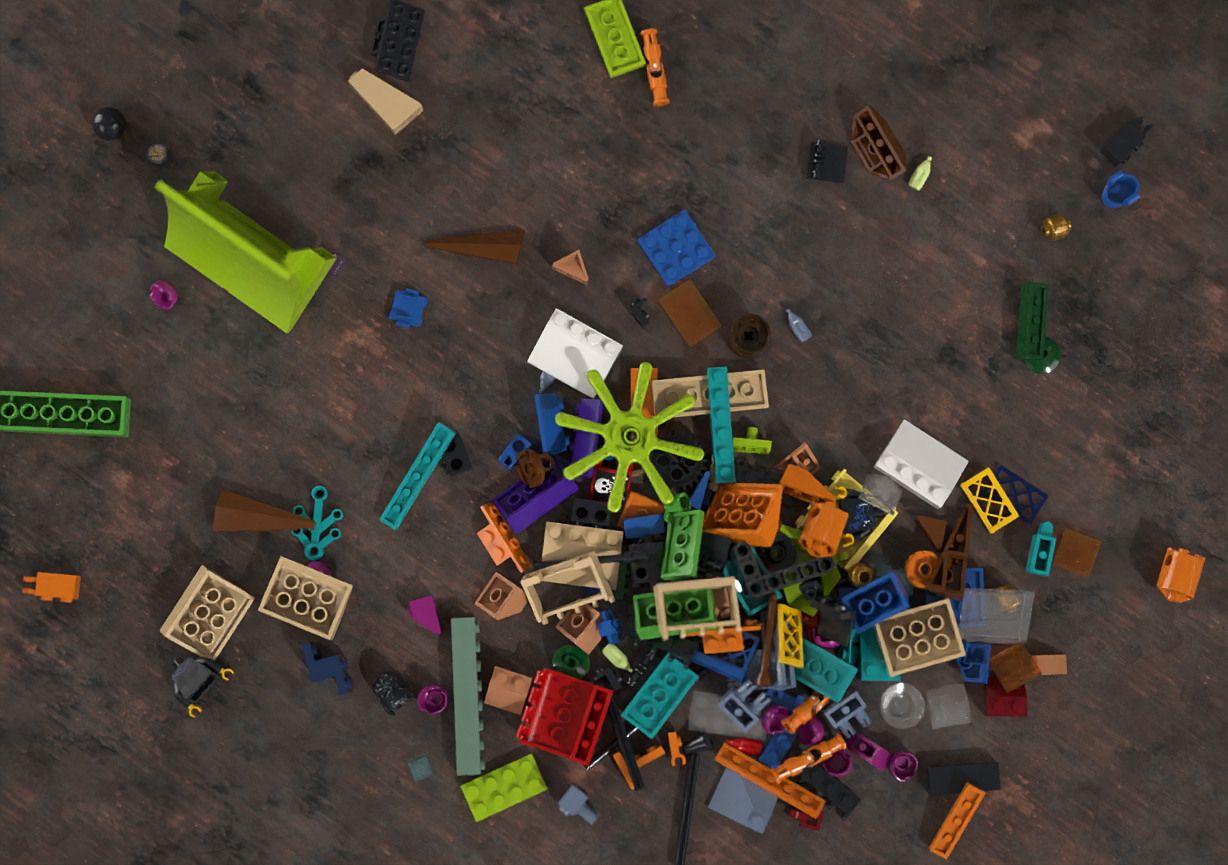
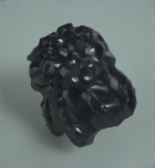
(392, 692)

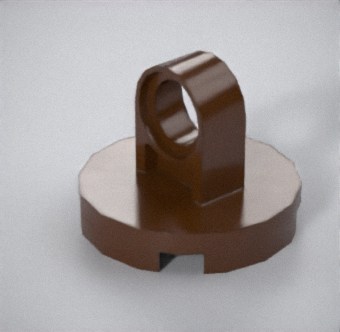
(531, 468)

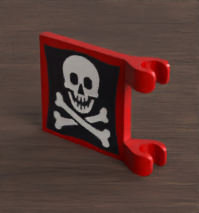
(603, 481)

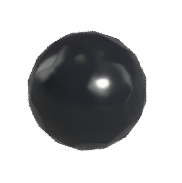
(109, 123)

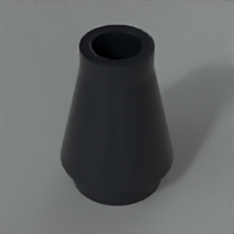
(698, 744)

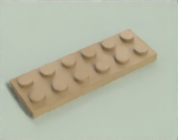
(746, 392)

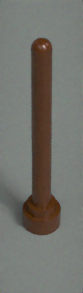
(763, 677)

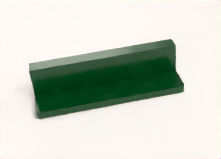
(1032, 321)

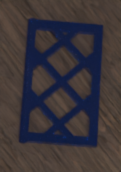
(1030, 489)

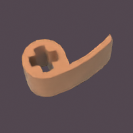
(1051, 664)

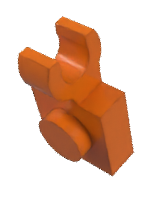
(675, 742)

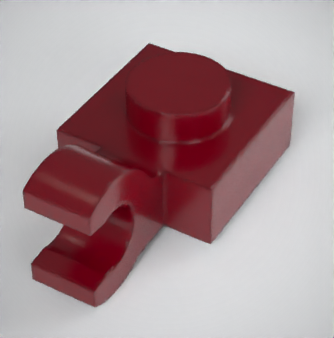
(806, 820)

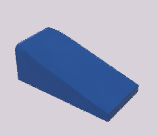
(698, 494)
(643, 525)

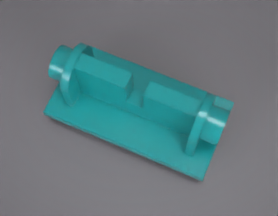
(850, 653)

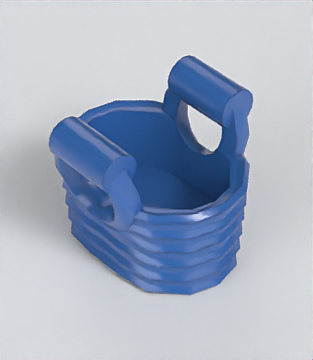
(1120, 190)

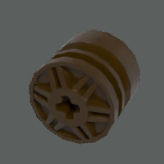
(754, 326)

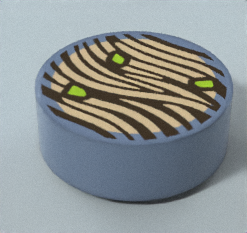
(157, 153)

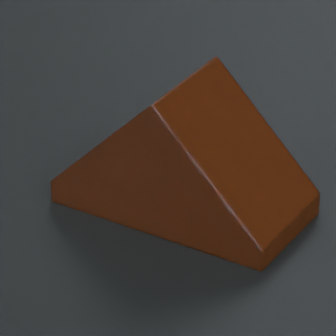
(933, 530)

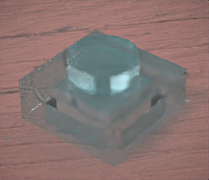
(420, 769)

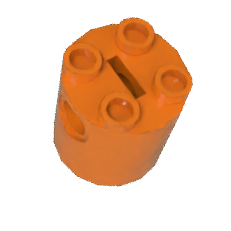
(823, 529)
(1180, 575)

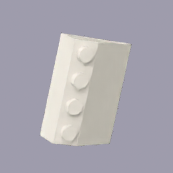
(572, 349)
(921, 464)

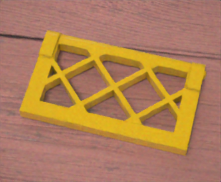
(1005, 500)
(797, 643)

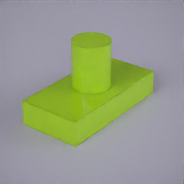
(751, 443)

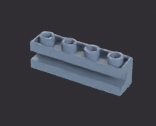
(781, 674)

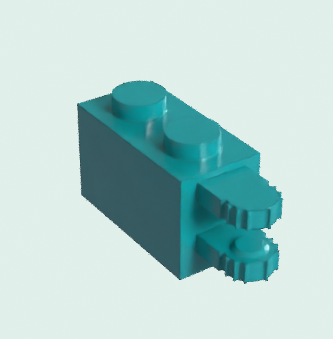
(1041, 551)

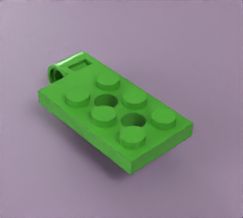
(681, 525)

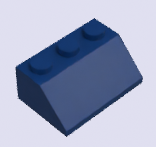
(551, 434)
(877, 601)

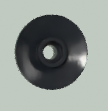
(785, 557)

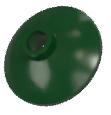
(1049, 362)
(564, 664)

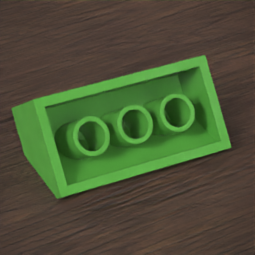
(680, 609)

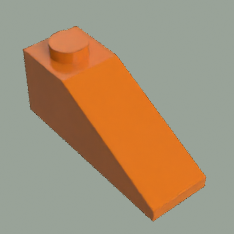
(802, 485)

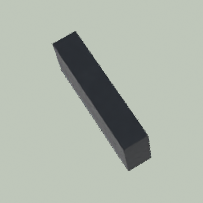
(953, 778)

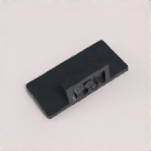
(397, 39)

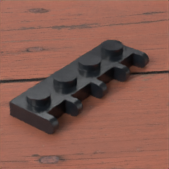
(747, 475)
(674, 645)
(829, 787)

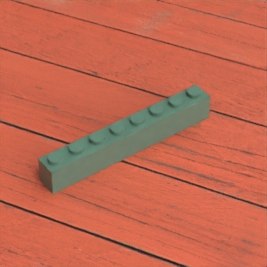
(467, 696)

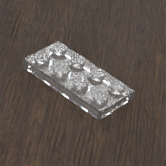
(710, 718)

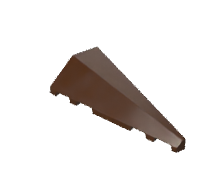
(498, 247)
(242, 513)
(950, 571)

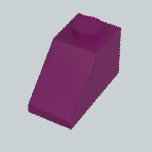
(425, 613)
(869, 751)

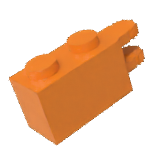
(54, 585)

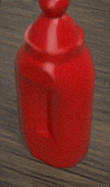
(746, 745)

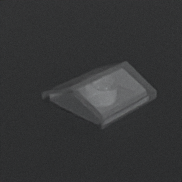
(880, 492)
(948, 706)

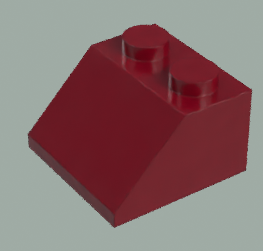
(1000, 703)

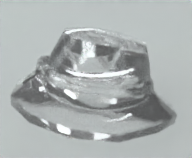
(908, 706)

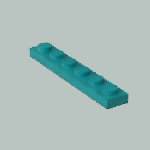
(721, 425)
(417, 475)

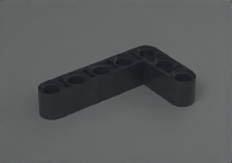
(778, 577)

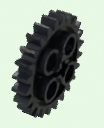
(665, 471)

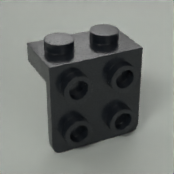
(835, 619)

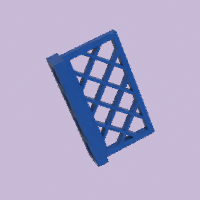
(721, 665)

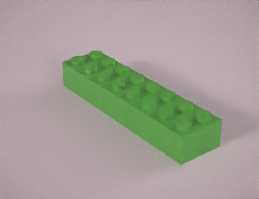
(64, 413)

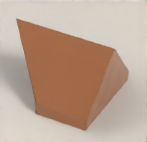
(572, 267)
(802, 457)

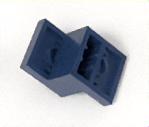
(327, 668)

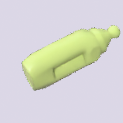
(920, 174)
(617, 657)

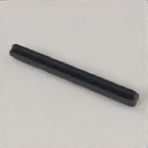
(624, 741)
(687, 808)

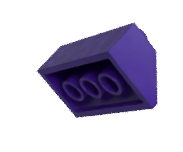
(586, 442)
(525, 505)

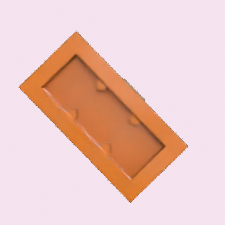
(652, 753)

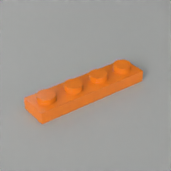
(957, 820)

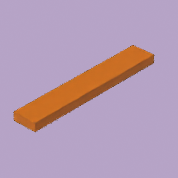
(761, 776)

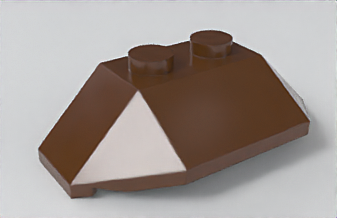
(877, 144)

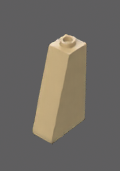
(386, 101)

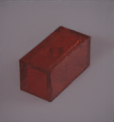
(811, 621)

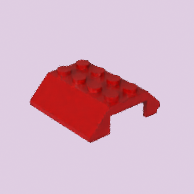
(564, 715)

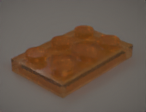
(689, 313)

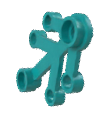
(319, 528)

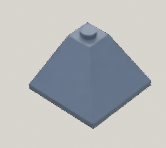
(743, 801)

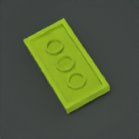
(615, 37)
(504, 787)

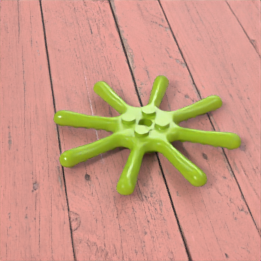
(617, 443)

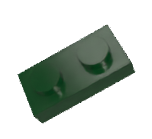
(621, 588)

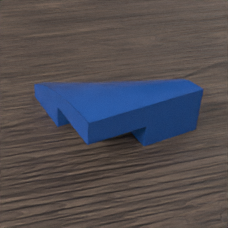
(975, 663)

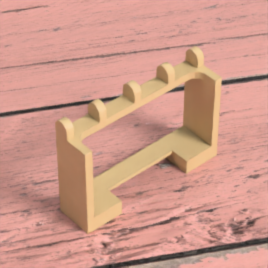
(585, 560)
(728, 582)

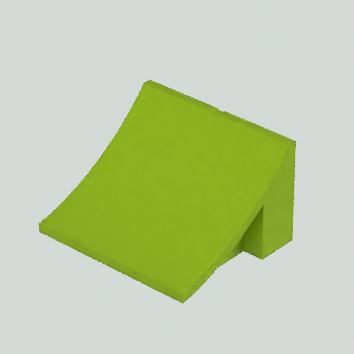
(241, 252)

